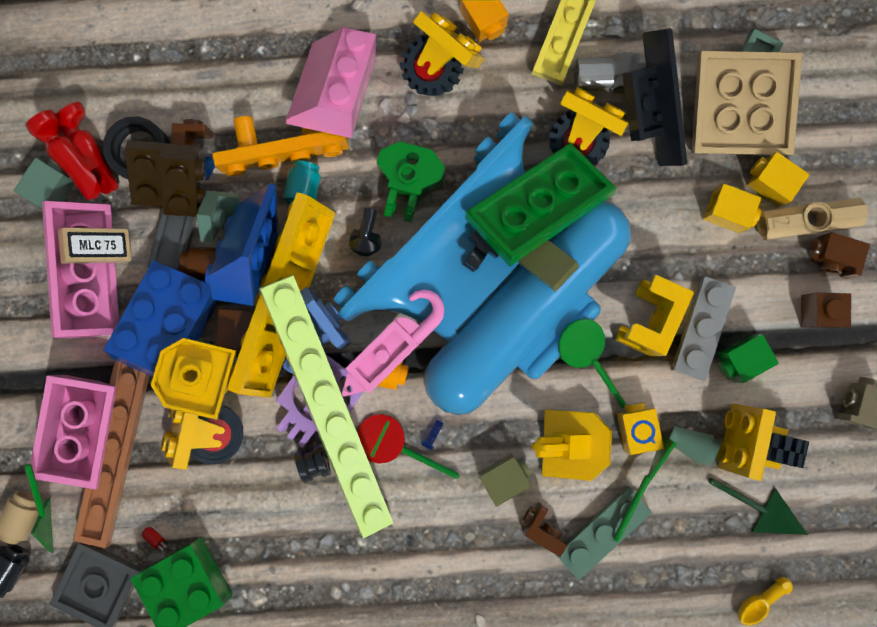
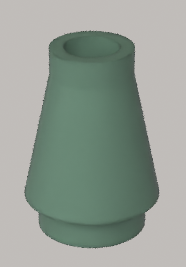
(695, 445)

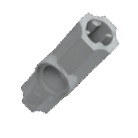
(607, 72)

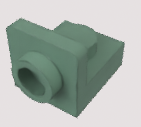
(214, 213)

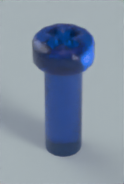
(432, 435)

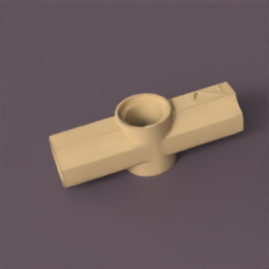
(828, 215)

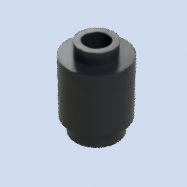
(12, 565)

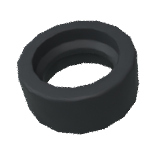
(117, 134)

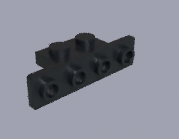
(655, 101)

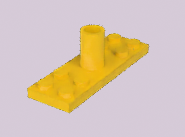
(297, 255)

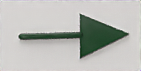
(774, 517)

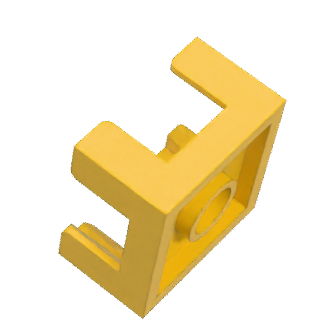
(664, 321)

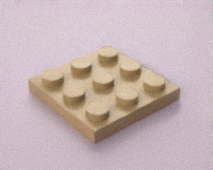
(746, 102)

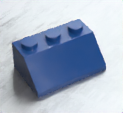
(245, 249)

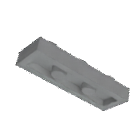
(703, 328)

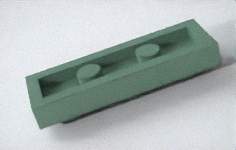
(596, 539)

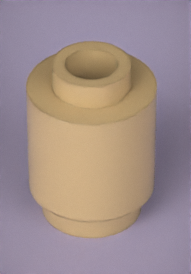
(18, 518)

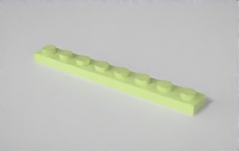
(326, 404)

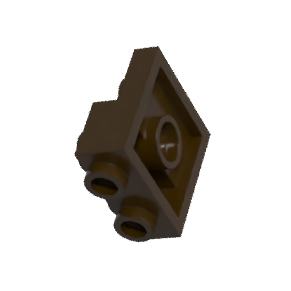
(165, 176)

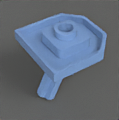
(325, 320)

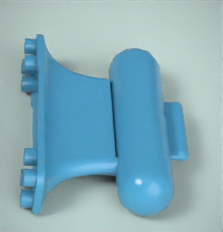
(500, 310)

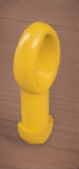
(758, 606)

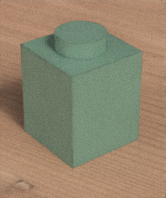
(44, 183)

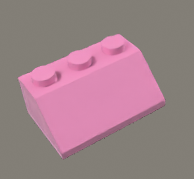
(334, 82)
(72, 430)

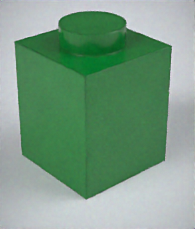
(747, 359)

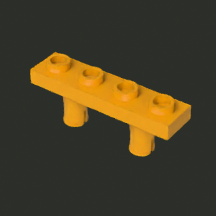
(268, 155)

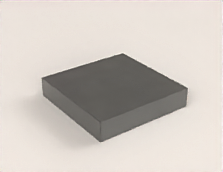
(95, 586)

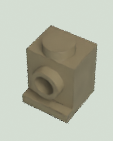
(860, 404)

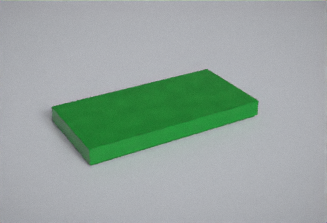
(540, 204)

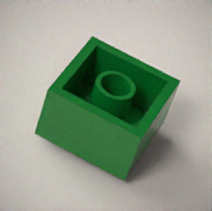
(182, 586)

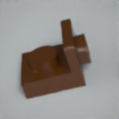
(190, 129)
(545, 536)

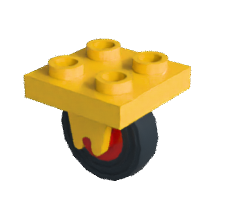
(201, 437)

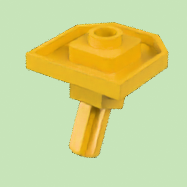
(193, 377)
(574, 445)

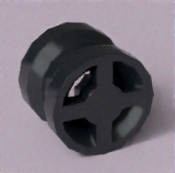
(312, 463)

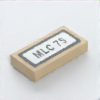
(94, 245)

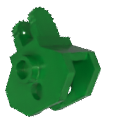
(409, 179)

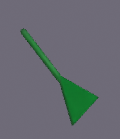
(659, 459)

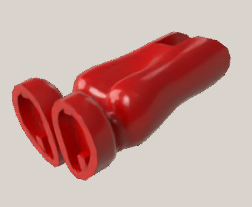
(73, 149)

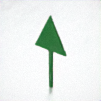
(43, 527)

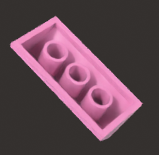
(80, 294)

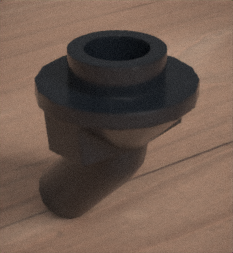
(364, 241)

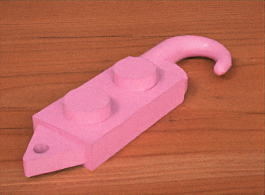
(392, 347)

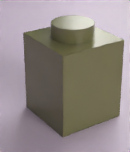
(505, 479)

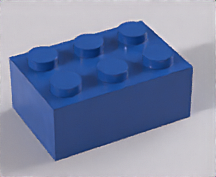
(159, 314)

